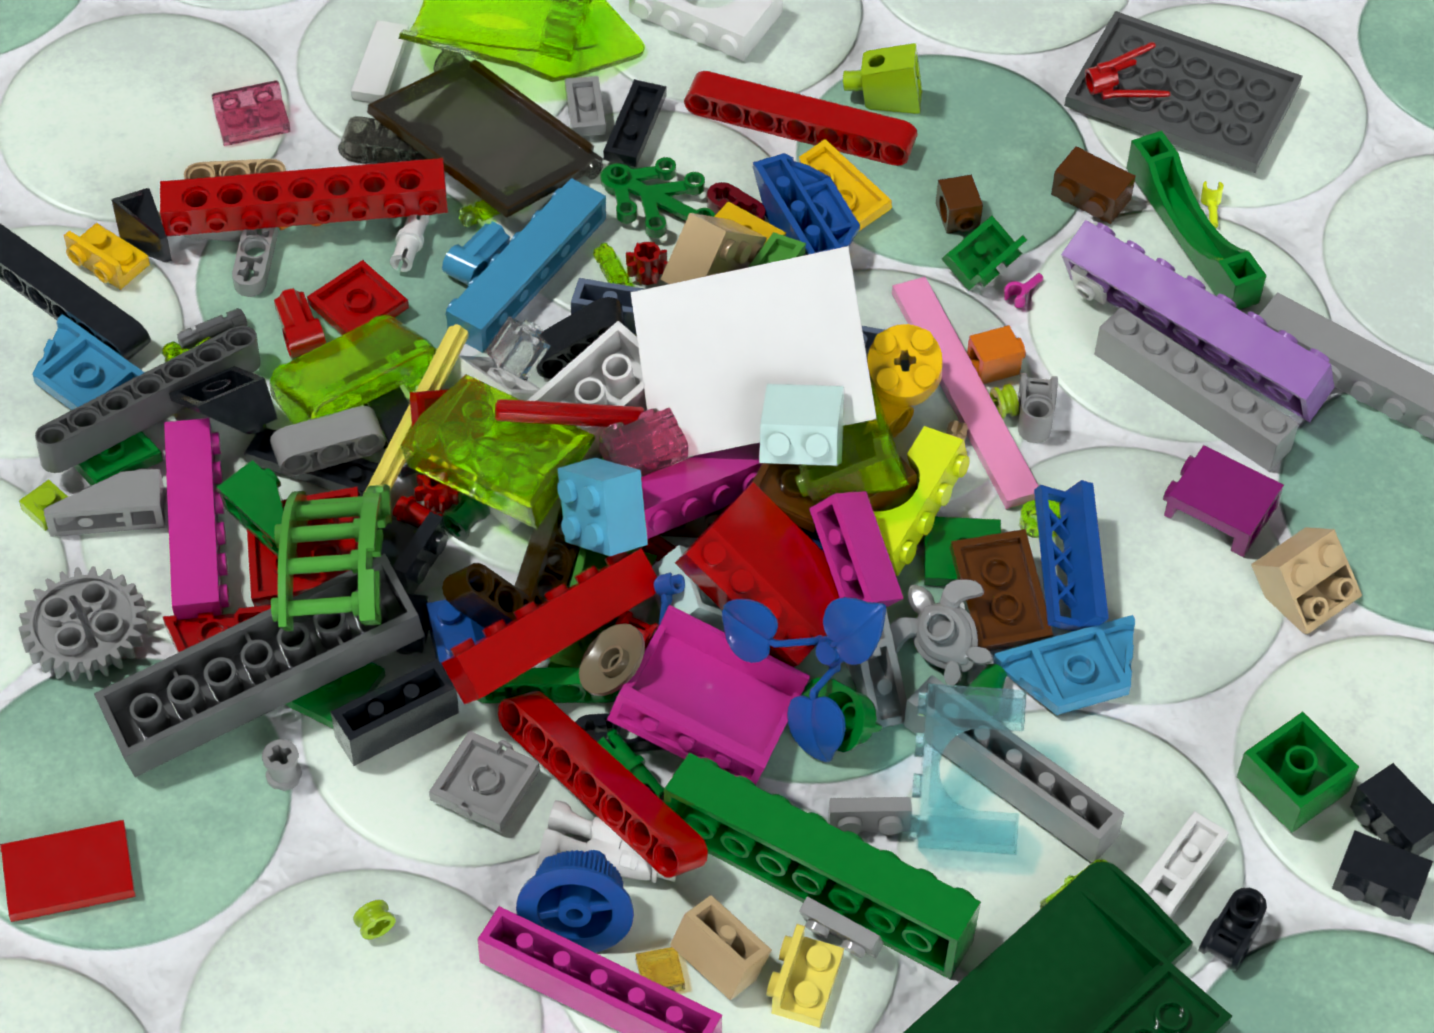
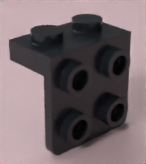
(413, 548)

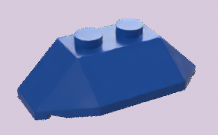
(804, 204)

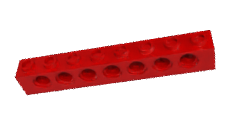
(303, 197)

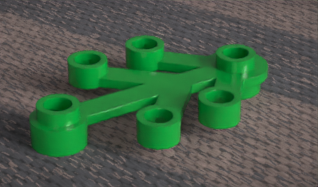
(621, 179)

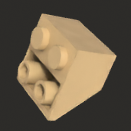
(1308, 578)

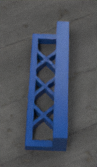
(1079, 561)

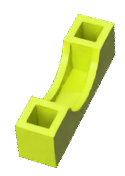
(938, 464)

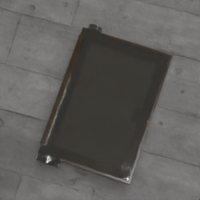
(487, 134)

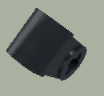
(1232, 933)

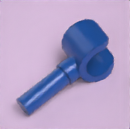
(666, 586)

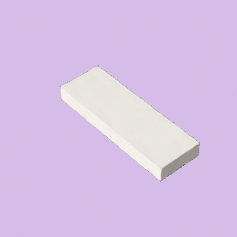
(379, 62)

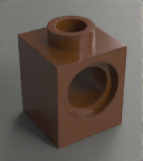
(959, 204)

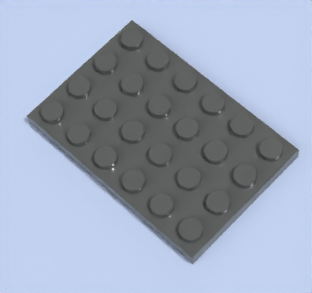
(1217, 99)

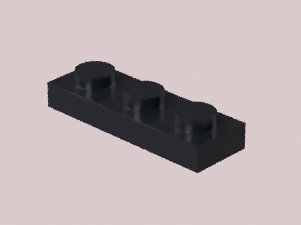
(635, 123)

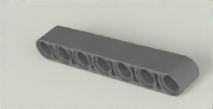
(140, 401)

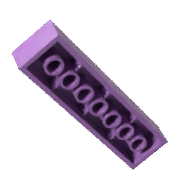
(1203, 322)

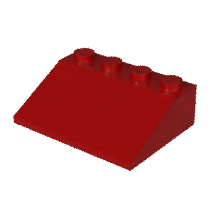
(764, 558)

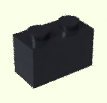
(1395, 810)
(1382, 875)

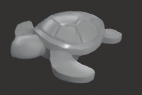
(943, 630)

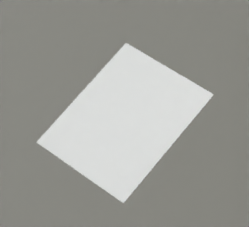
(727, 335)

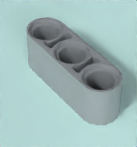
(327, 441)

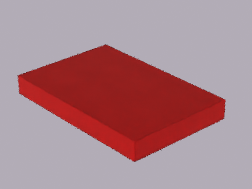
(67, 870)

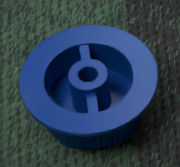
(578, 899)

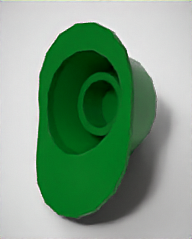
(856, 708)

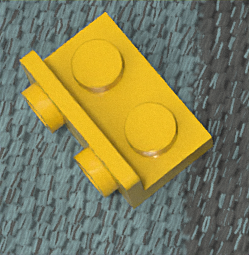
(106, 255)

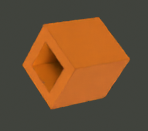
(996, 354)

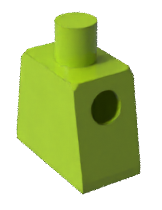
(888, 79)

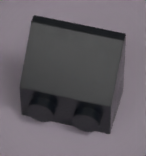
(232, 398)

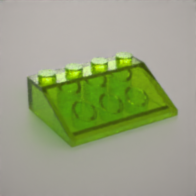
(489, 459)

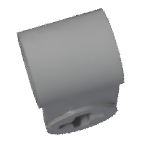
(1036, 407)

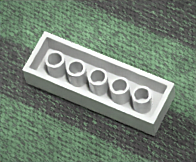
(600, 375)

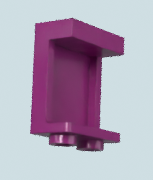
(1224, 496)

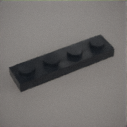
(341, 476)

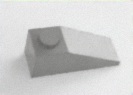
(116, 504)
(882, 680)

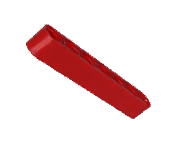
(800, 118)
(603, 784)

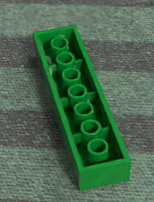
(818, 861)

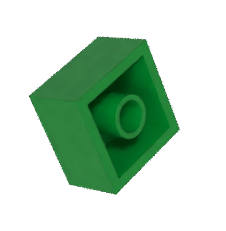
(1297, 771)

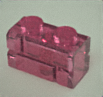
(646, 443)

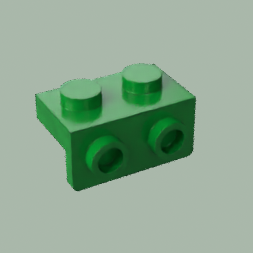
(981, 252)

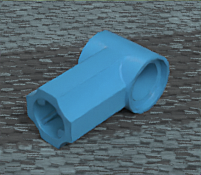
(474, 257)

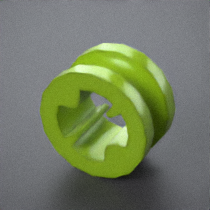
(1005, 400)
(374, 919)

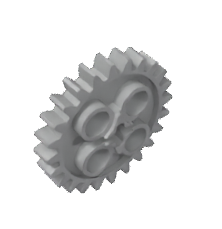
(117, 610)

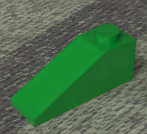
(255, 502)

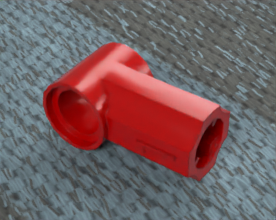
(299, 329)

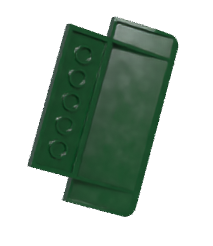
(1083, 964)

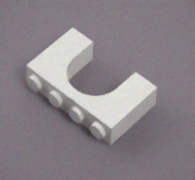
(728, 28)

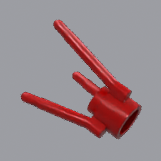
(1105, 76)

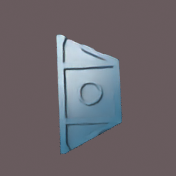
(80, 366)
(1075, 666)

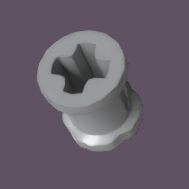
(282, 764)

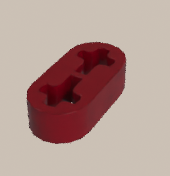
(736, 196)

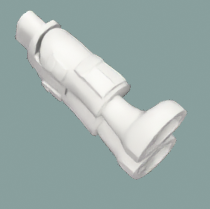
(601, 838)

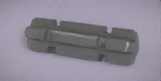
(189, 338)

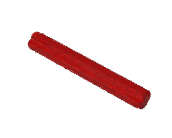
(564, 413)

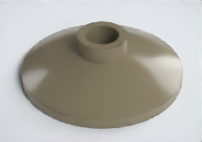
(611, 659)

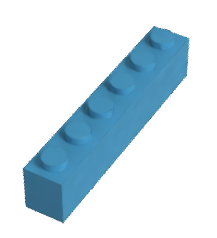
(527, 262)

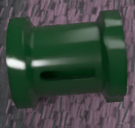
(465, 516)

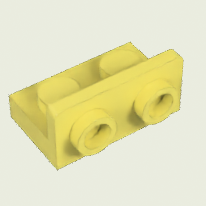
(805, 978)

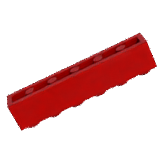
(551, 626)

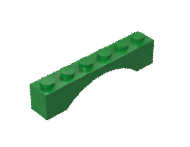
(1165, 185)

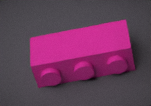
(855, 548)

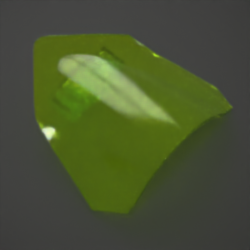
(535, 36)

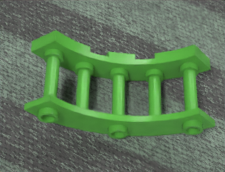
(373, 513)

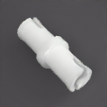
(409, 242)

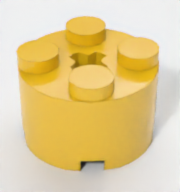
(885, 369)

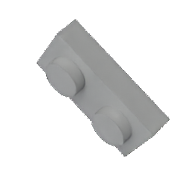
(585, 105)
(871, 814)
(855, 937)

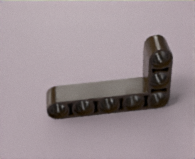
(489, 597)

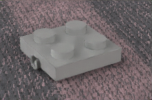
(484, 780)

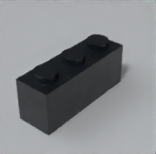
(395, 712)

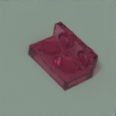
(250, 113)

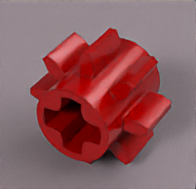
(646, 263)
(435, 494)

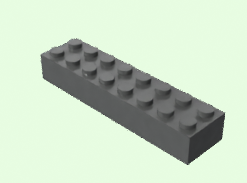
(250, 672)

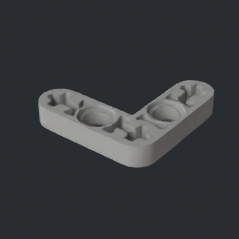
(260, 264)

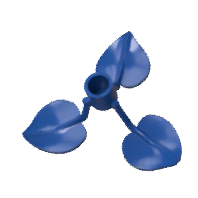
(851, 637)

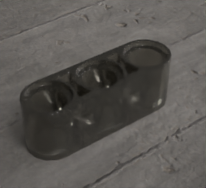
(372, 143)

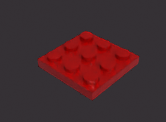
(264, 563)

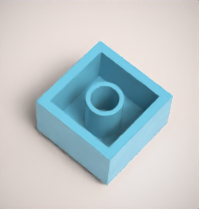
(602, 506)

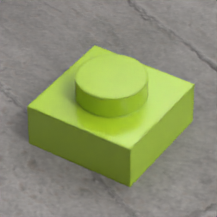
(40, 498)

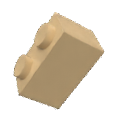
(720, 947)

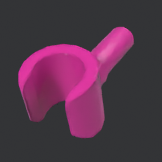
(1021, 290)

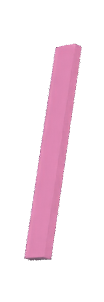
(969, 396)

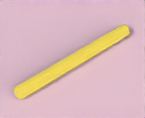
(434, 379)

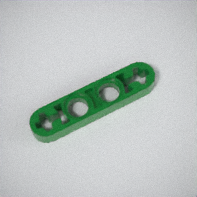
(557, 683)

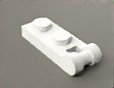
(1184, 862)

